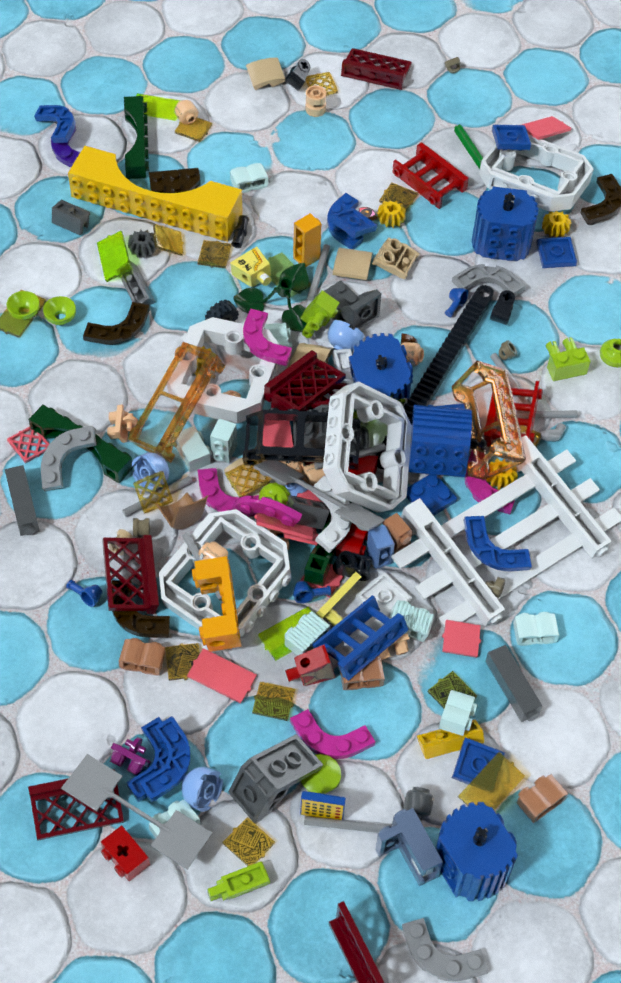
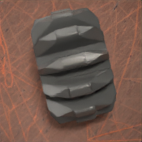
(141, 243)

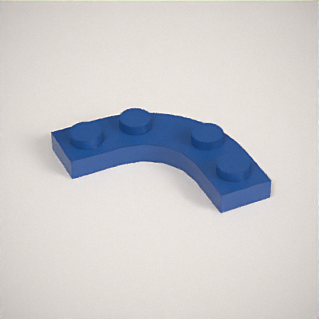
(63, 117)
(343, 203)
(489, 553)
(160, 759)
(176, 765)

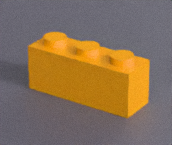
(307, 240)

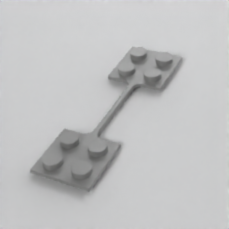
(352, 512)
(178, 838)

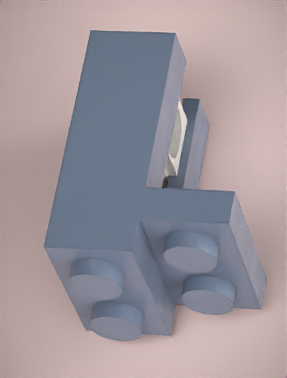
(413, 842)

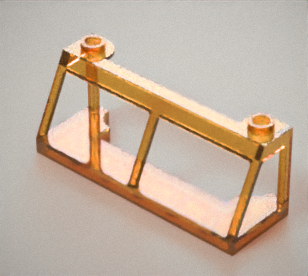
(168, 441)
(511, 444)

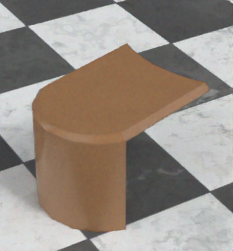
(183, 512)

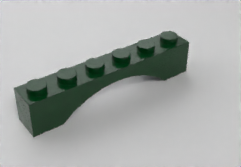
(136, 158)
(51, 425)
(319, 562)

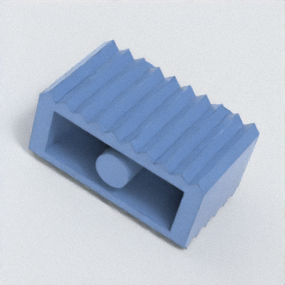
(380, 546)

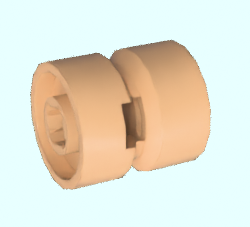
(315, 101)

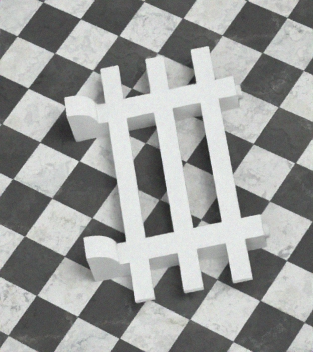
(461, 569)

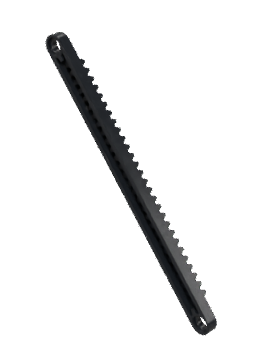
(447, 353)

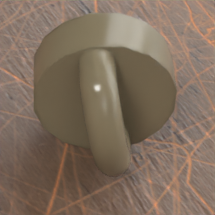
(455, 61)
(509, 350)
(497, 586)

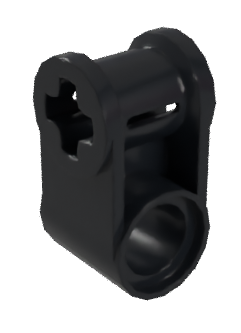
(298, 74)
(503, 308)
(353, 564)

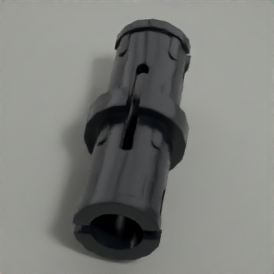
(240, 231)

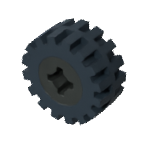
(223, 310)

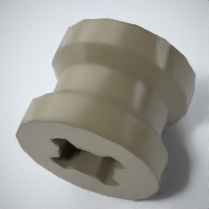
(141, 527)

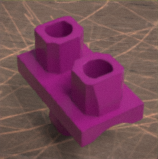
(120, 754)

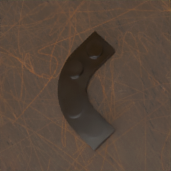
(609, 206)
(120, 332)
(137, 623)

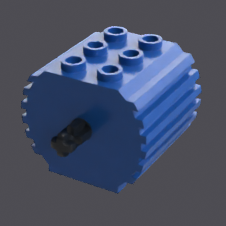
(504, 224)
(382, 366)
(441, 440)
(476, 851)

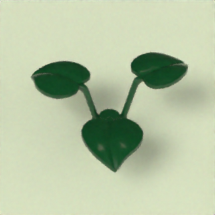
(292, 278)

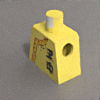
(252, 268)

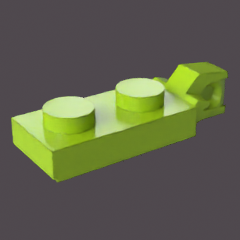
(240, 882)

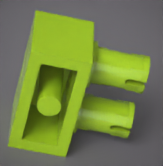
(319, 313)
(569, 363)

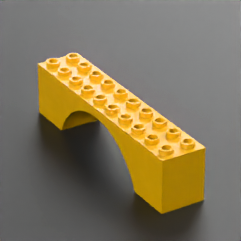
(205, 210)

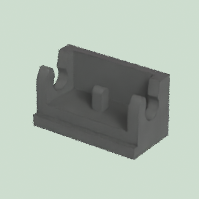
(70, 217)
(313, 512)

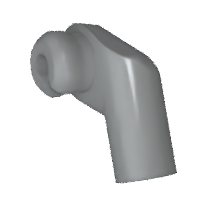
(553, 434)

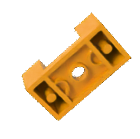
(218, 631)

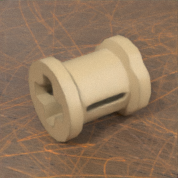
(120, 534)

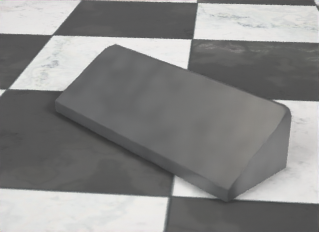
(137, 286)

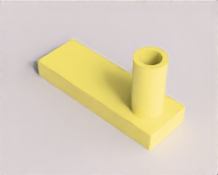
(327, 609)

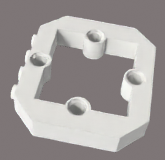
(572, 182)
(213, 402)
(364, 488)
(247, 533)

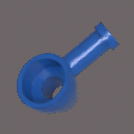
(459, 297)
(304, 593)
(89, 595)

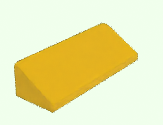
(444, 742)

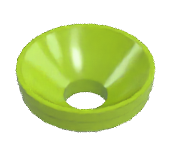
(23, 300)
(59, 305)
(609, 354)
(276, 492)

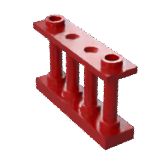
(435, 163)
(537, 393)

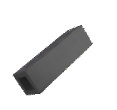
(22, 500)
(513, 684)

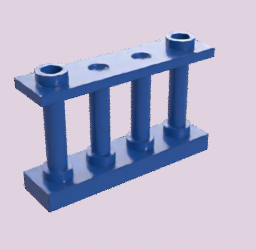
(372, 646)

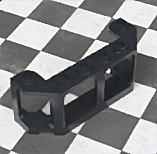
(296, 453)

